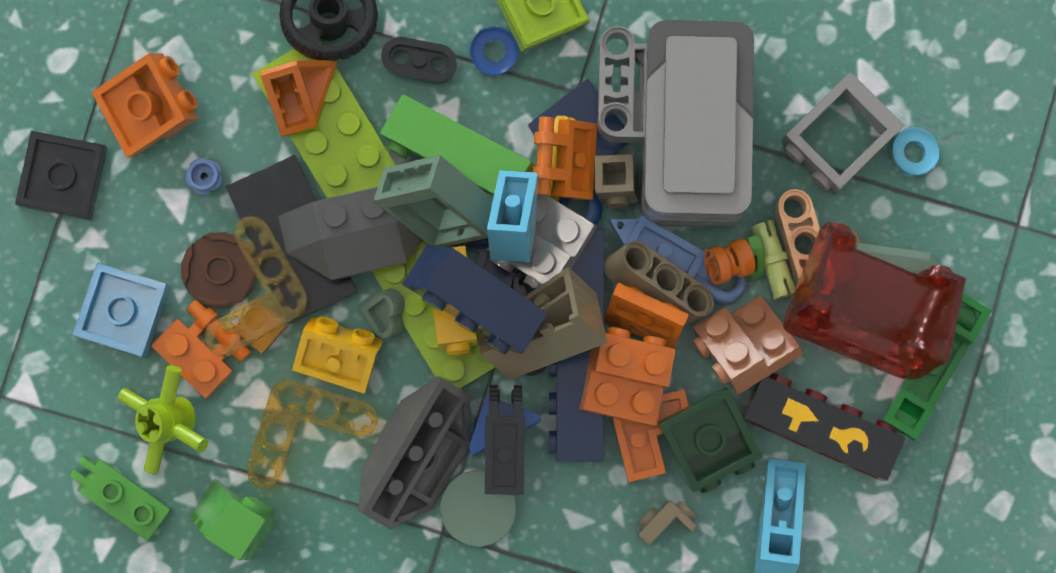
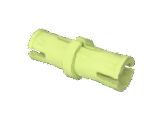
(775, 260)

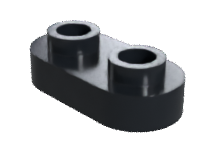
(419, 61)

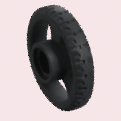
(306, 39)

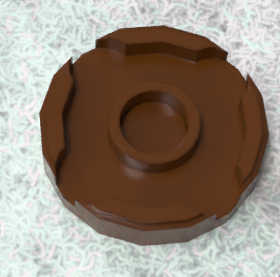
(217, 271)

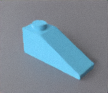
(781, 518)

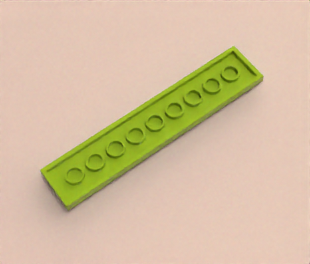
(349, 158)

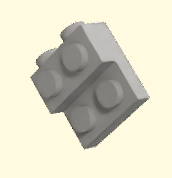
(556, 244)

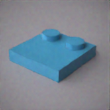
(121, 310)

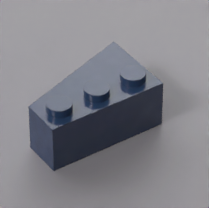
(474, 298)

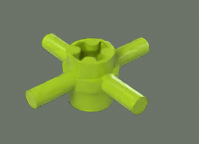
(164, 419)

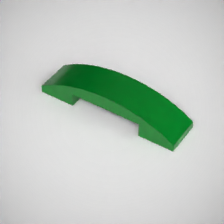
(916, 398)

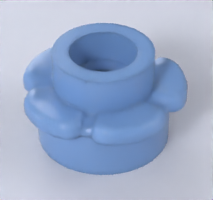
(194, 172)

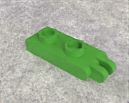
(121, 497)

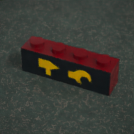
(824, 428)

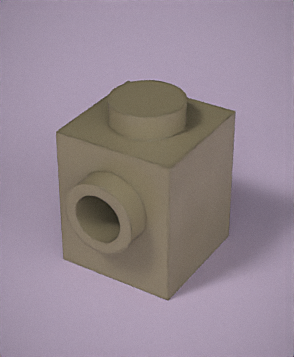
(616, 180)

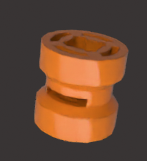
(729, 261)

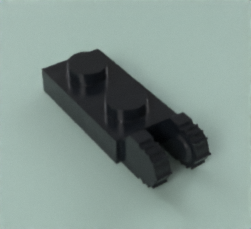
(504, 446)

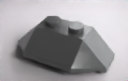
(346, 235)
(416, 454)

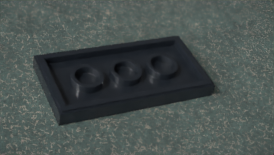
(267, 196)

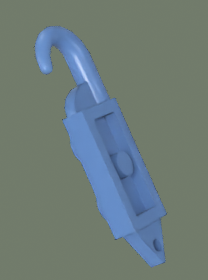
(677, 251)

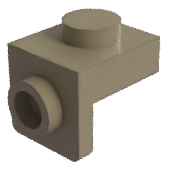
(656, 521)

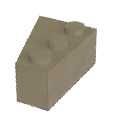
(568, 329)

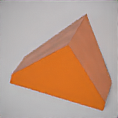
(298, 92)

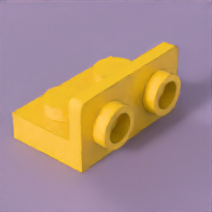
(337, 353)

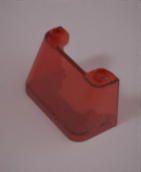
(874, 308)

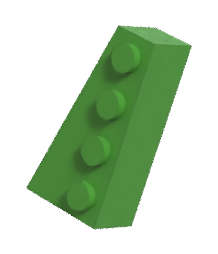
(426, 133)

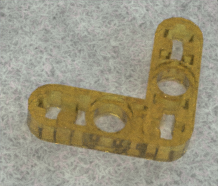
(267, 302)
(290, 419)

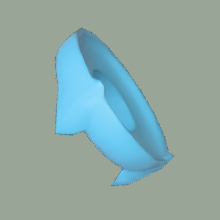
(927, 144)

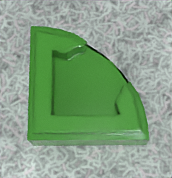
(757, 248)

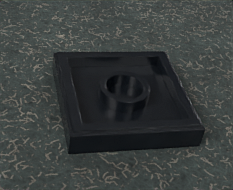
(61, 175)

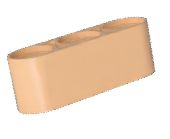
(790, 228)

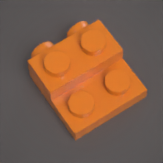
(146, 103)
(627, 377)

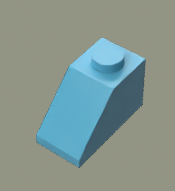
(513, 216)

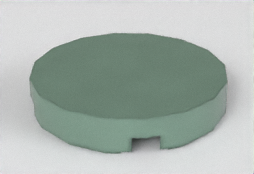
(472, 514)

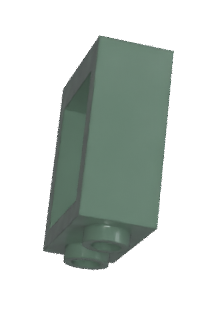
(408, 194)

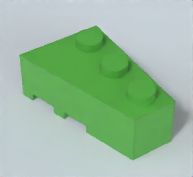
(232, 521)

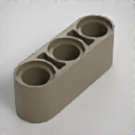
(650, 268)

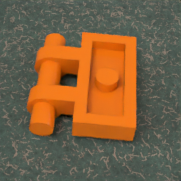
(574, 158)
(645, 315)
(184, 349)

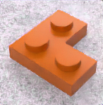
(640, 443)

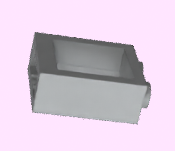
(868, 107)

